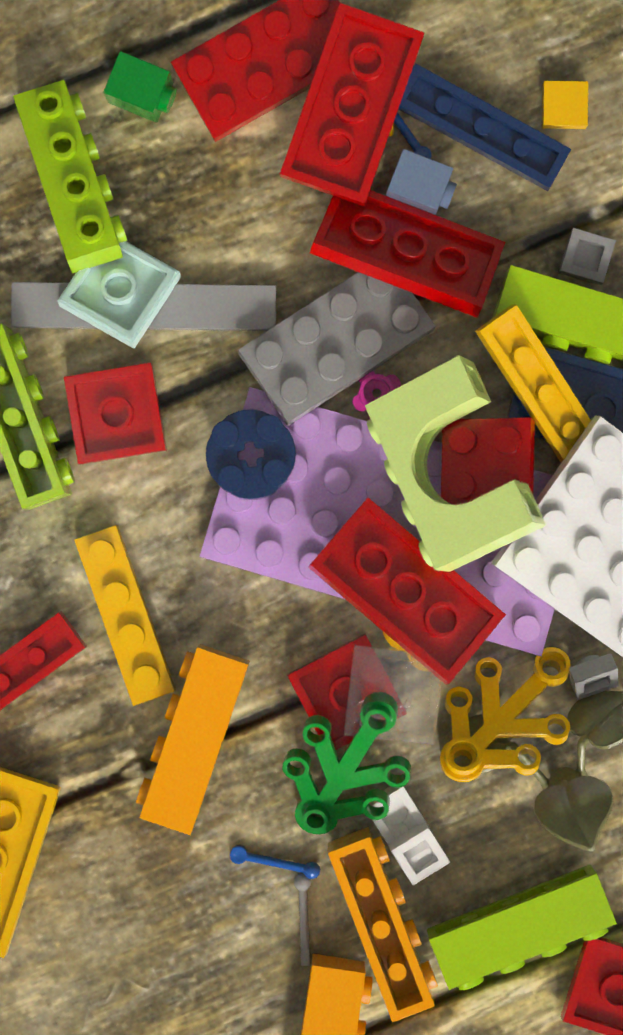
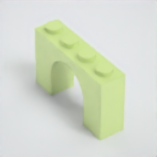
(406, 427)

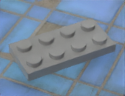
(334, 343)

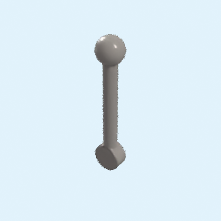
(302, 883)

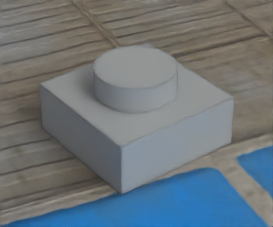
(587, 256)
(593, 675)

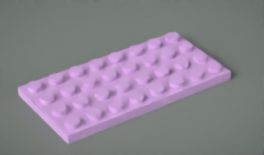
(331, 478)

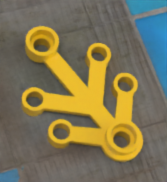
(502, 721)

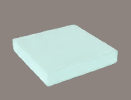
(121, 294)

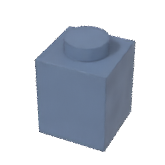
(421, 182)

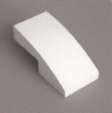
(410, 836)

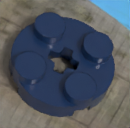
(230, 438)

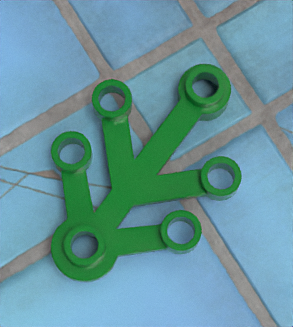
(344, 773)

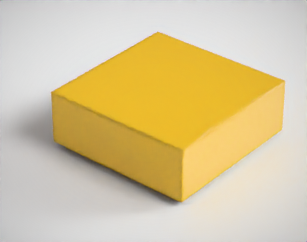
(564, 105)

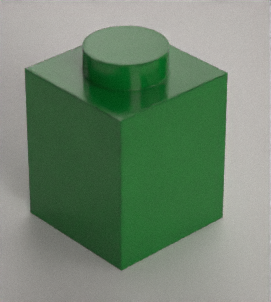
(140, 87)

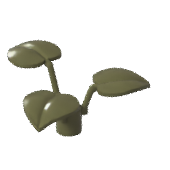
(571, 801)

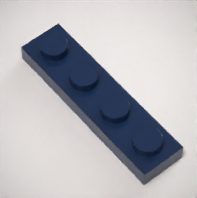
(483, 128)

